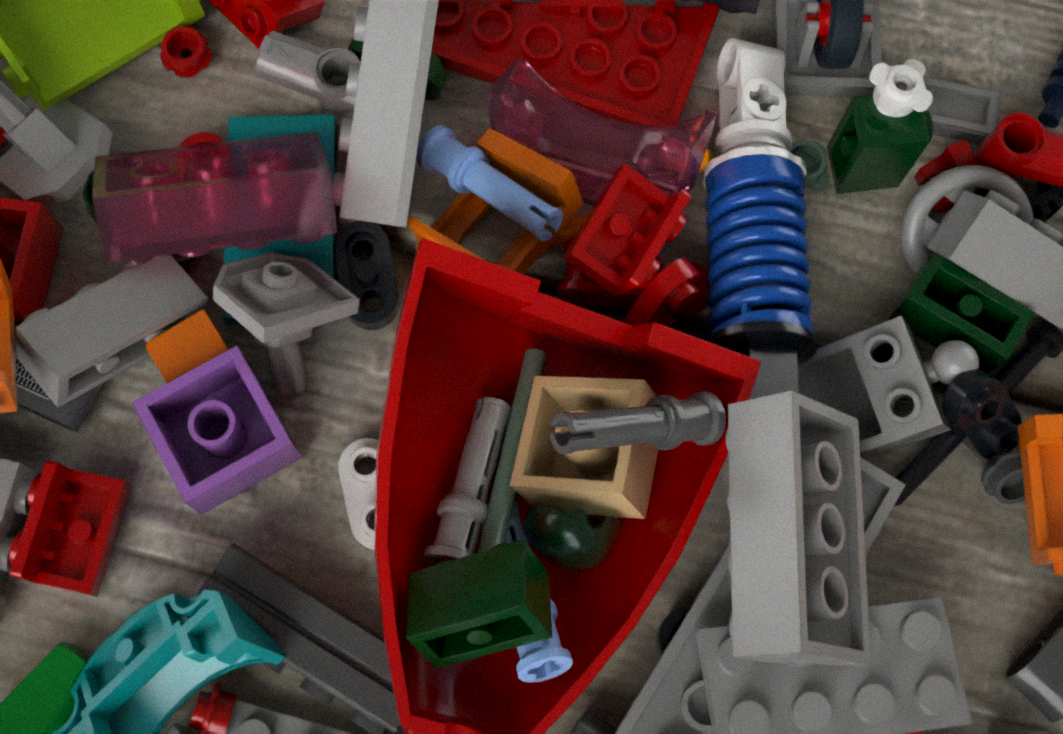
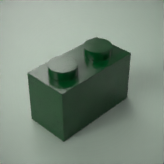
(875, 148)
(954, 305)
(479, 604)

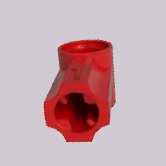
(1035, 153)

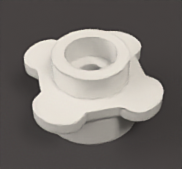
(897, 102)

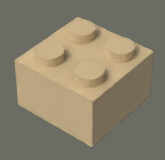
(597, 480)

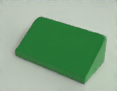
(43, 697)

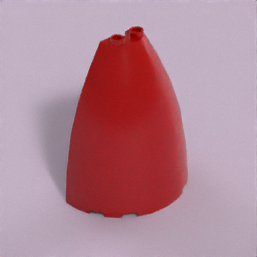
(466, 341)

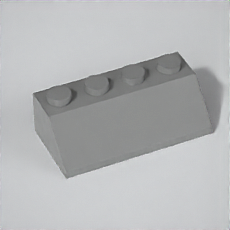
(386, 111)
(796, 533)

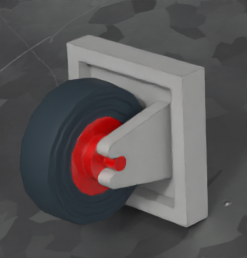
(828, 45)

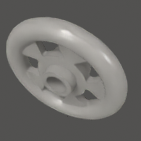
(919, 228)

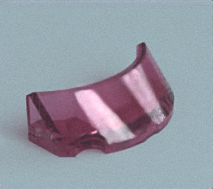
(593, 145)

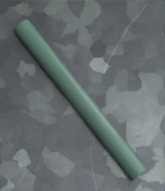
(502, 494)

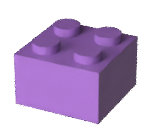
(216, 431)

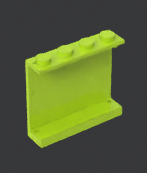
(72, 43)

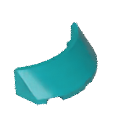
(162, 661)

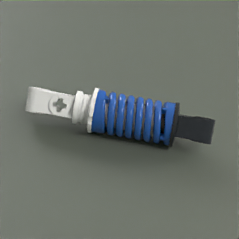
(757, 222)

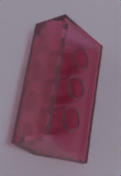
(213, 197)

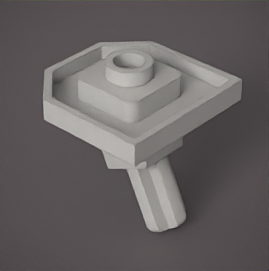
(49, 150)
(280, 304)

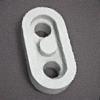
(359, 489)

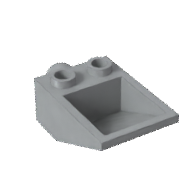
(853, 382)

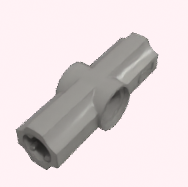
(306, 69)

